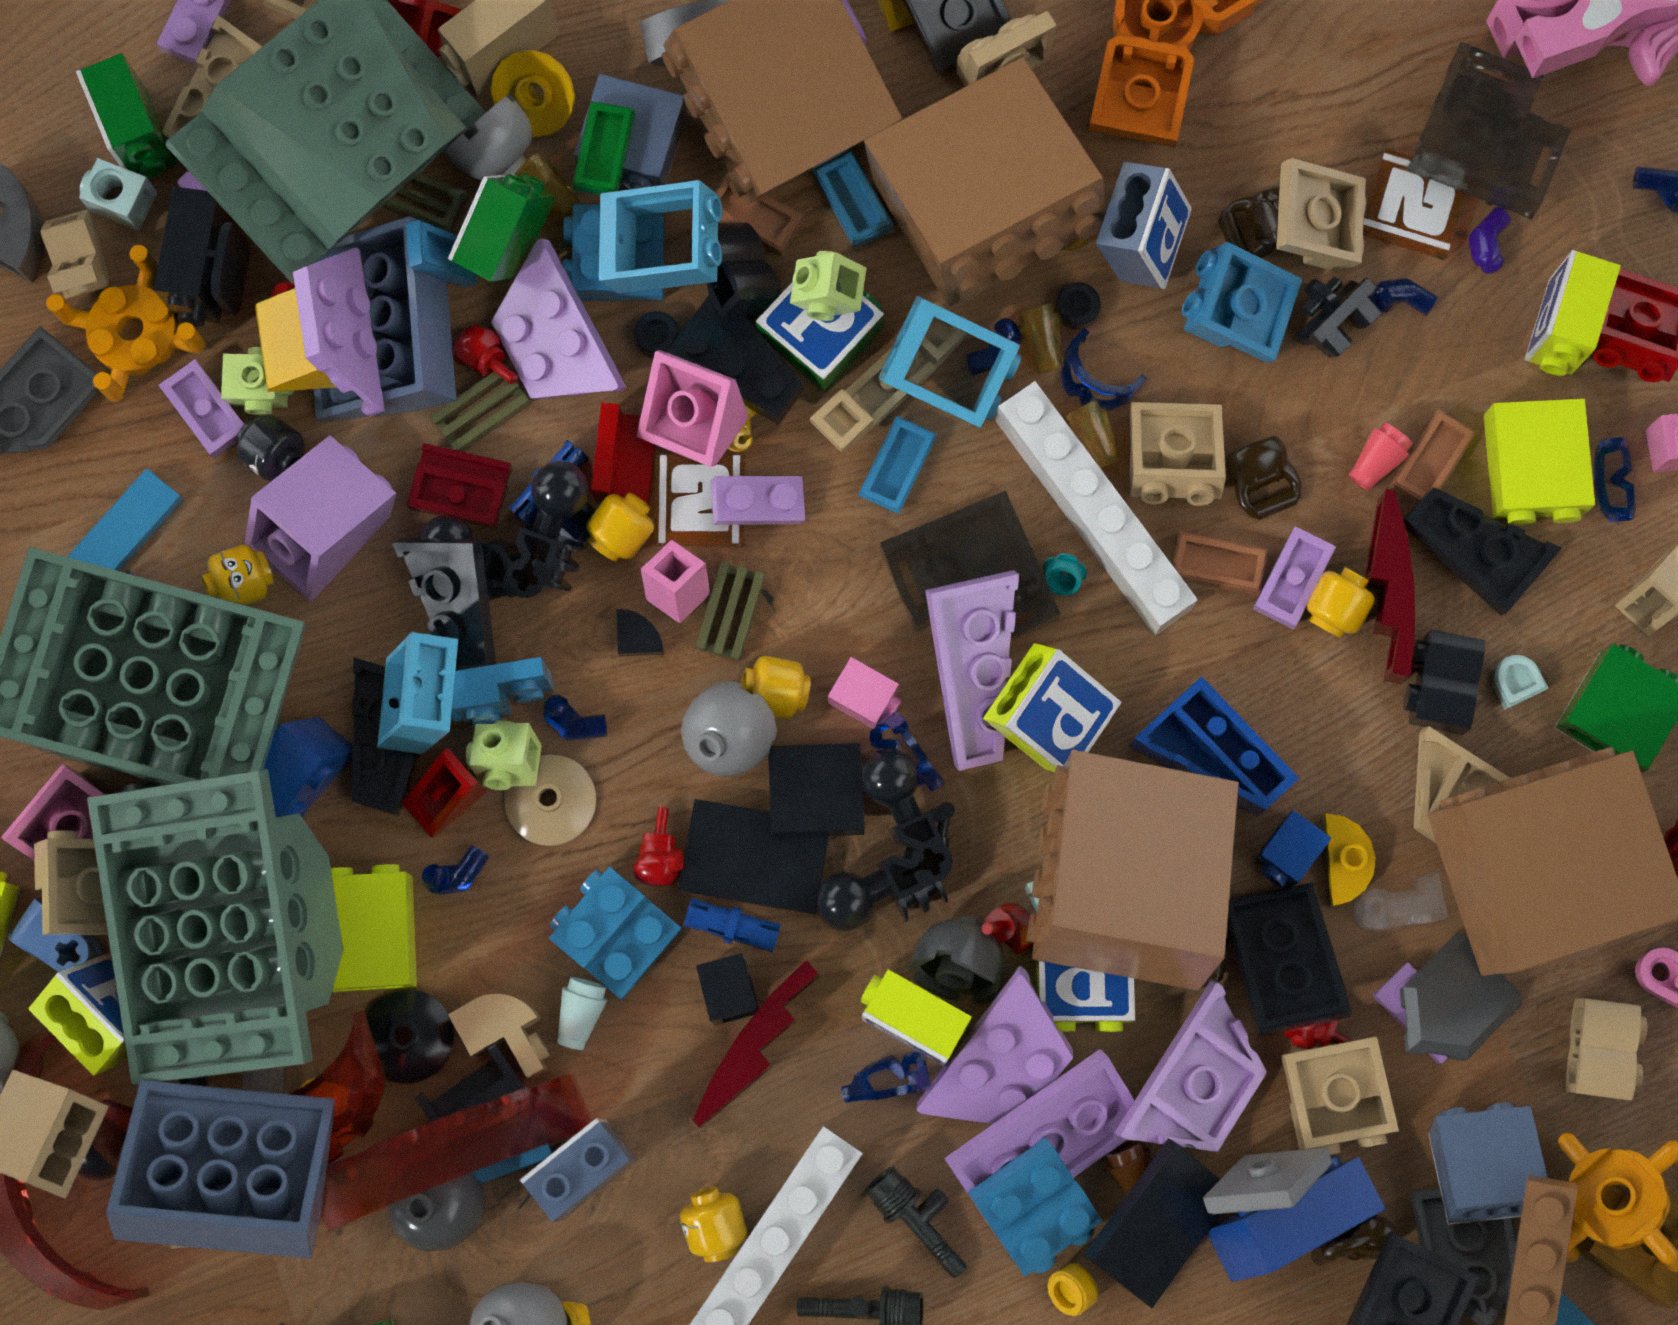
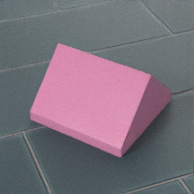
(690, 409)
(56, 807)

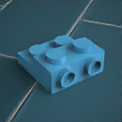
(583, 268)
(1241, 302)
(484, 692)
(613, 931)
(1036, 1208)

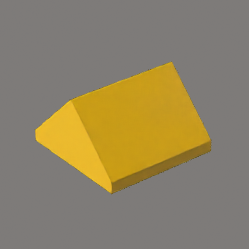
(284, 348)

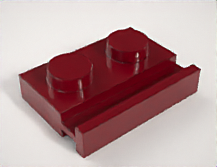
(459, 485)

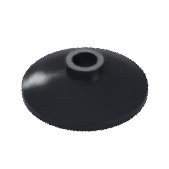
(430, 1040)

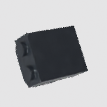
(201, 259)

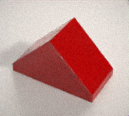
(443, 793)

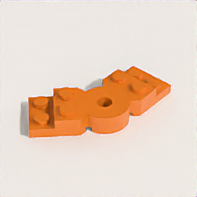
(1151, 64)

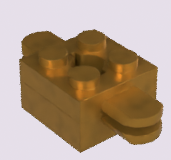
(1638, 1265)

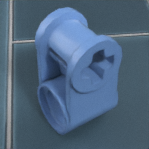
(52, 949)

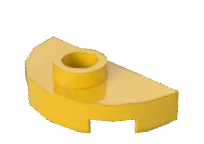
(1348, 859)

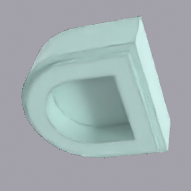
(1517, 680)

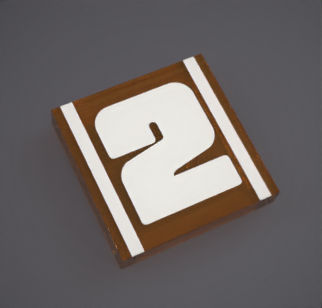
(1411, 208)
(685, 502)

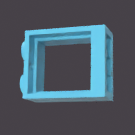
(618, 236)
(909, 341)
(422, 681)

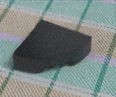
(637, 635)

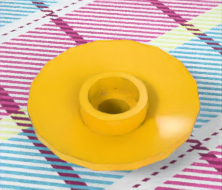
(516, 77)

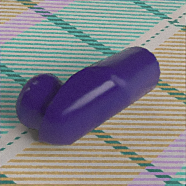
(1484, 241)

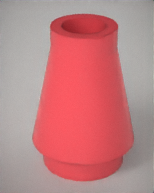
(1381, 454)

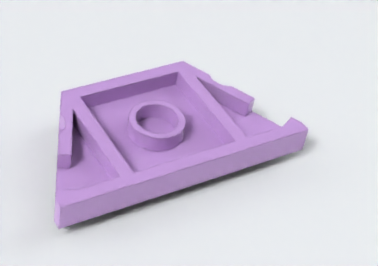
(339, 326)
(552, 333)
(1001, 1060)
(1198, 1081)

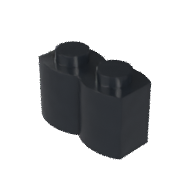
(744, 279)
(1445, 681)

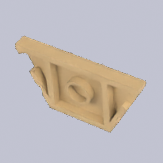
(1444, 772)

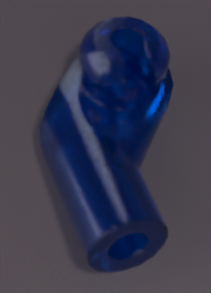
(1659, 180)
(1404, 291)
(983, 360)
(569, 723)
(455, 877)

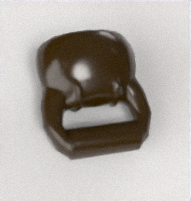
(1263, 216)
(1258, 467)
(1358, 1243)

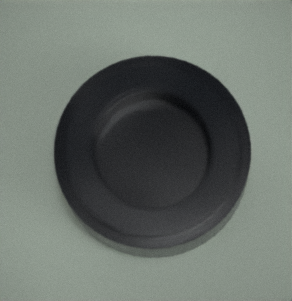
(1078, 306)
(655, 332)

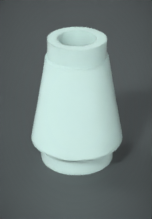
(579, 1011)

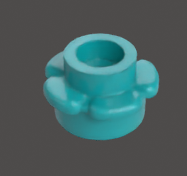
(1064, 582)

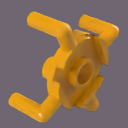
(115, 309)
(1648, 1204)

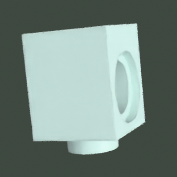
(130, 206)

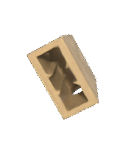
(1655, 595)

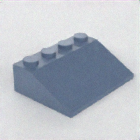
(407, 323)
(222, 1169)

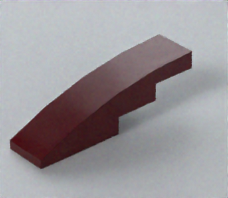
(1392, 573)
(744, 1059)

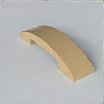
(869, 400)

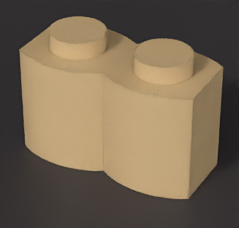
(1605, 1049)

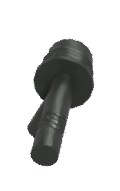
(896, 1199)
(893, 1308)

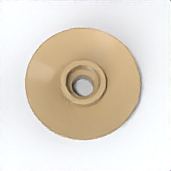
(567, 816)

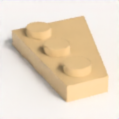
(223, 55)

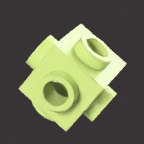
(828, 285)
(246, 384)
(504, 755)

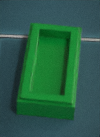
(604, 148)

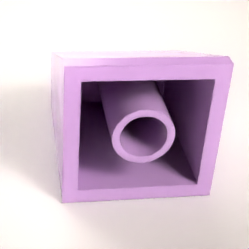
(318, 516)

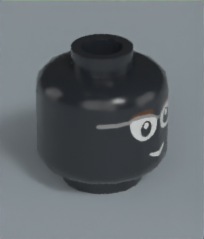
(269, 446)

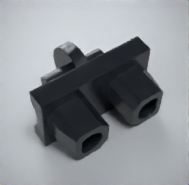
(1350, 301)

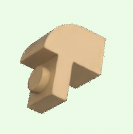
(74, 254)
(502, 1019)

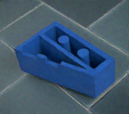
(1212, 740)
(304, 763)
(1269, 1239)

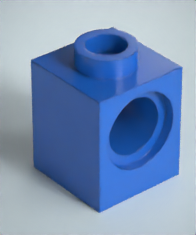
(1291, 850)

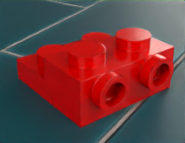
(1640, 328)

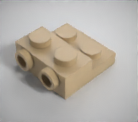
(1020, 37)
(1321, 215)
(1176, 452)
(69, 885)
(1340, 1095)

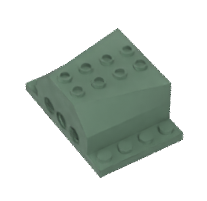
(323, 128)
(141, 673)
(214, 926)

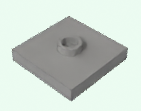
(1267, 1181)

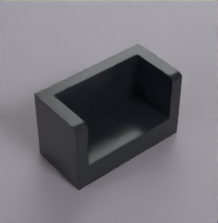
(727, 989)
(482, 1086)

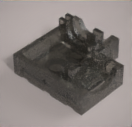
(1485, 136)
(969, 546)

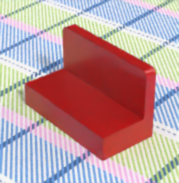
(621, 459)

